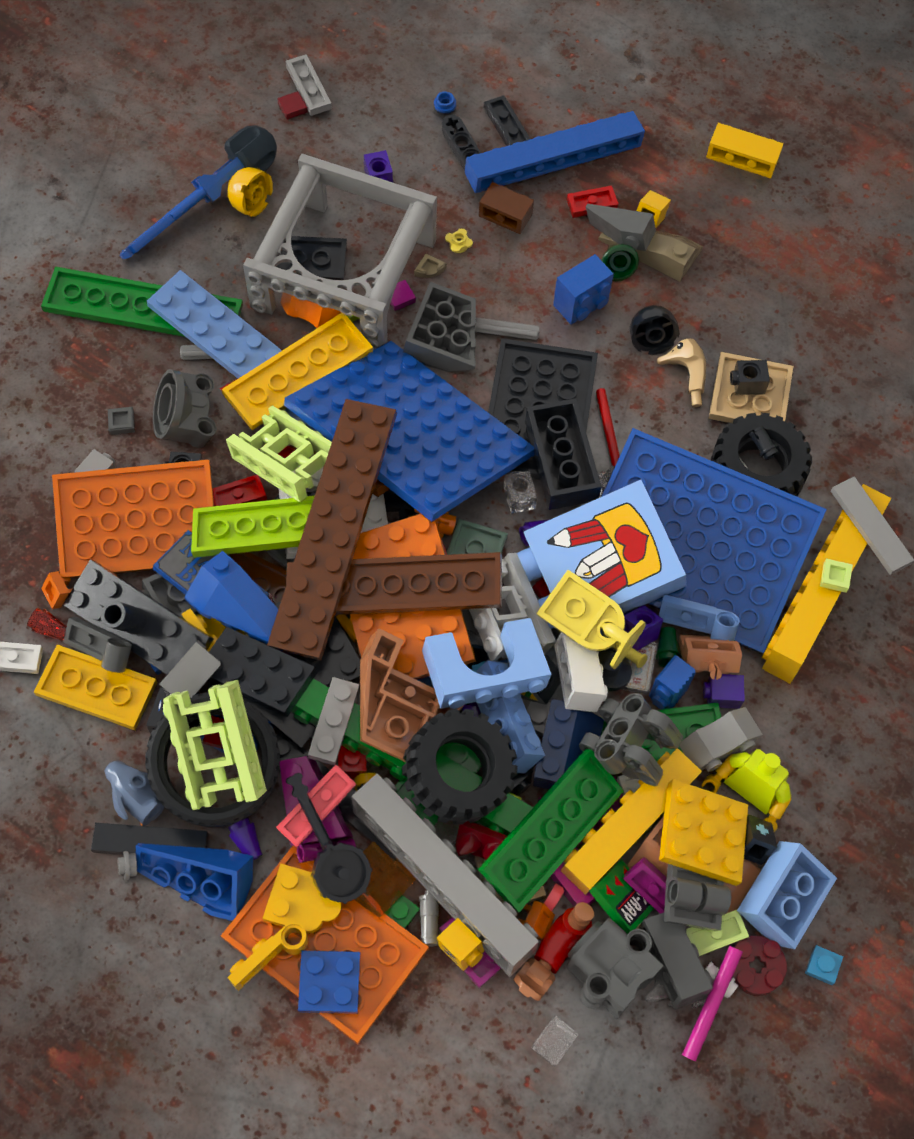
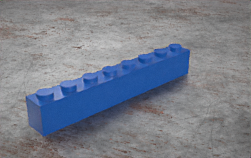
(554, 151)

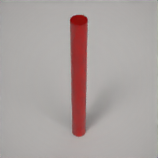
(608, 426)

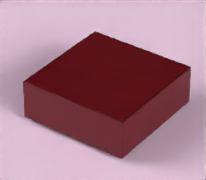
(292, 105)

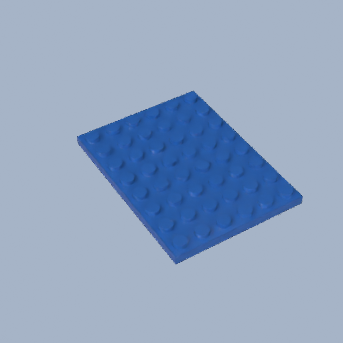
(440, 440)
(728, 530)

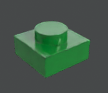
(403, 911)

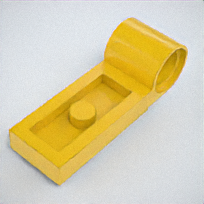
(264, 952)

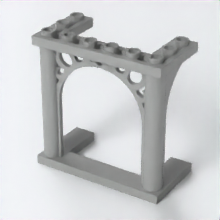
(310, 191)

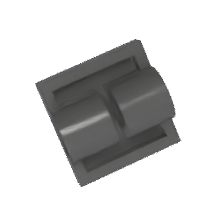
(695, 899)

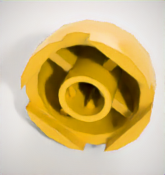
(249, 190)

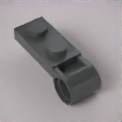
(98, 644)

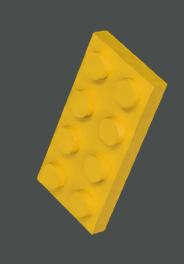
(85, 686)

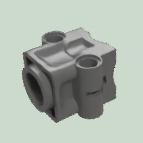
(608, 962)

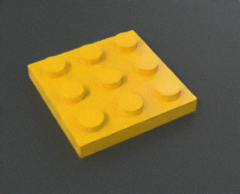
(704, 832)

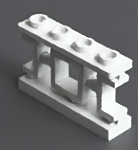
(522, 605)

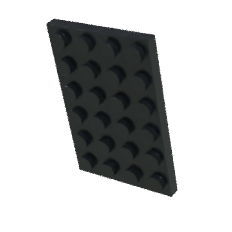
(539, 375)

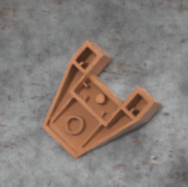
(390, 701)

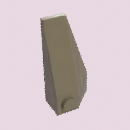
(666, 253)

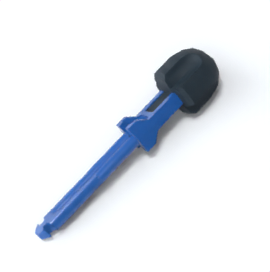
(246, 148)

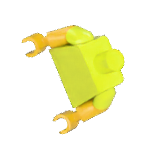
(758, 780)

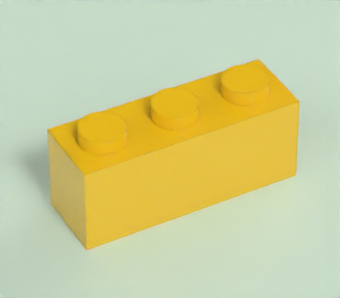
(744, 150)

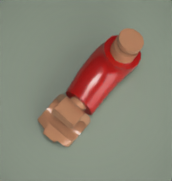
(564, 933)

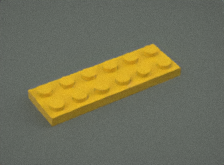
(300, 364)

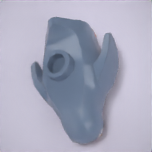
(132, 793)

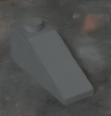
(623, 225)

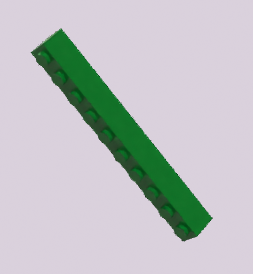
(502, 819)

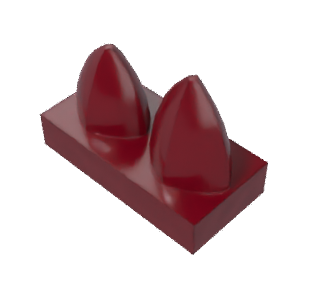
(477, 840)

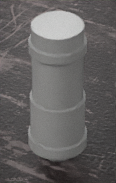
(429, 919)

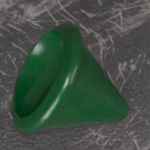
(624, 257)

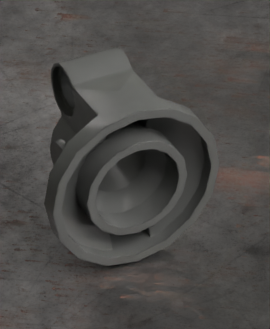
(183, 408)

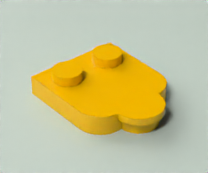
(298, 901)

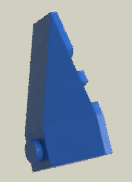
(231, 596)
(206, 875)

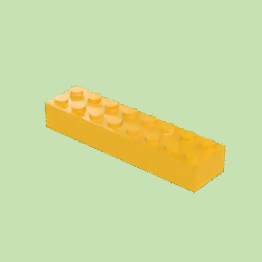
(814, 603)

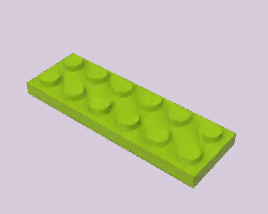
(249, 526)

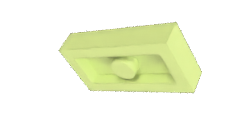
(731, 932)

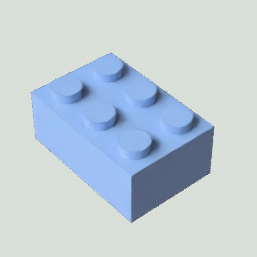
(787, 894)

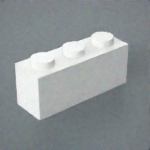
(580, 675)

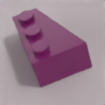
(312, 775)

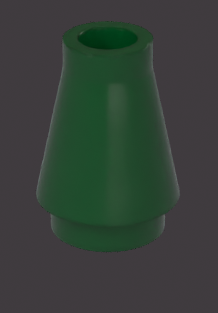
(667, 646)

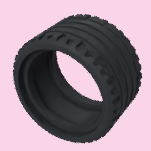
(160, 782)

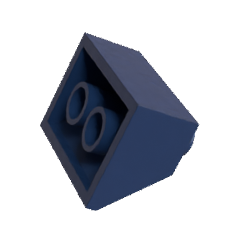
(561, 741)

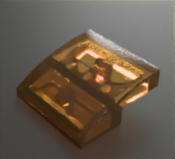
(387, 881)

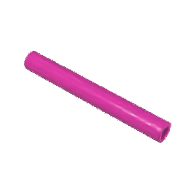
(712, 1003)

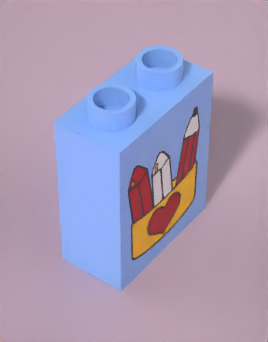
(610, 545)

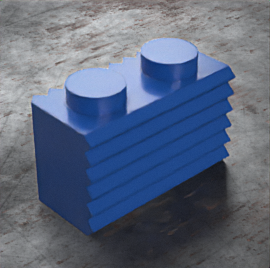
(671, 683)

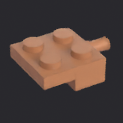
(711, 655)

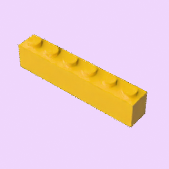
(625, 825)

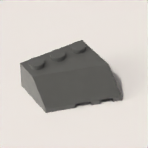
(444, 330)

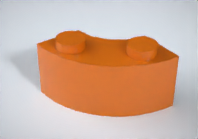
(307, 310)

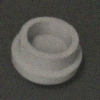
(127, 865)

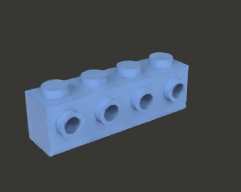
(514, 720)

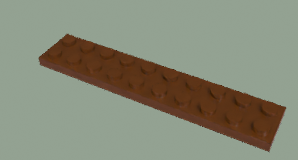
(332, 530)

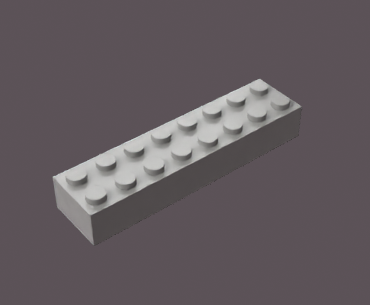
(444, 874)

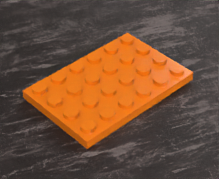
(126, 514)
(404, 539)
(384, 946)

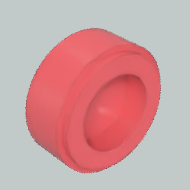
(553, 896)

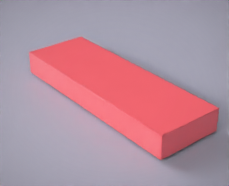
(325, 798)

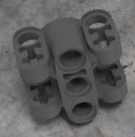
(627, 728)

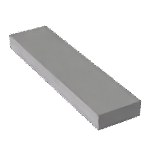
(872, 525)

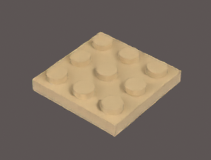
(728, 406)

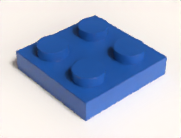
(329, 982)

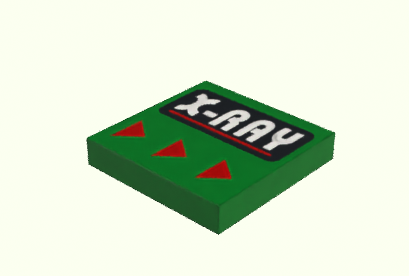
(619, 899)

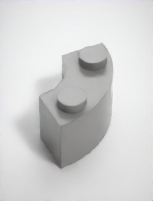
(720, 739)

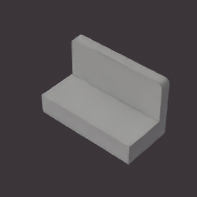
(191, 671)

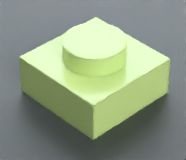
(836, 575)

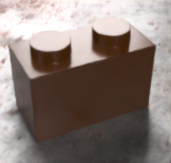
(506, 207)

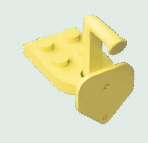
(583, 612)

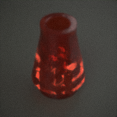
(46, 624)

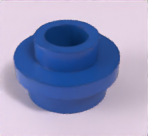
(445, 102)

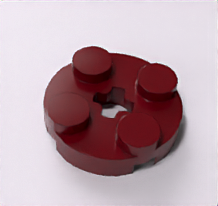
(774, 966)

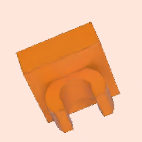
(56, 590)
(539, 918)

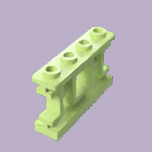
(273, 466)
(235, 739)

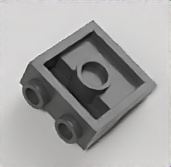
(166, 594)

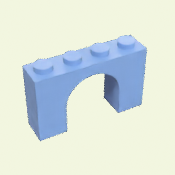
(459, 685)

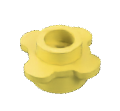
(459, 246)

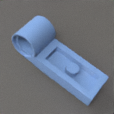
(699, 617)

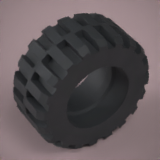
(792, 449)
(490, 749)

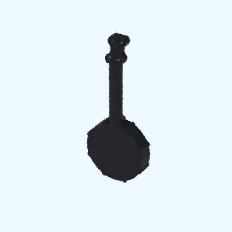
(339, 869)

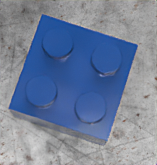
(583, 289)

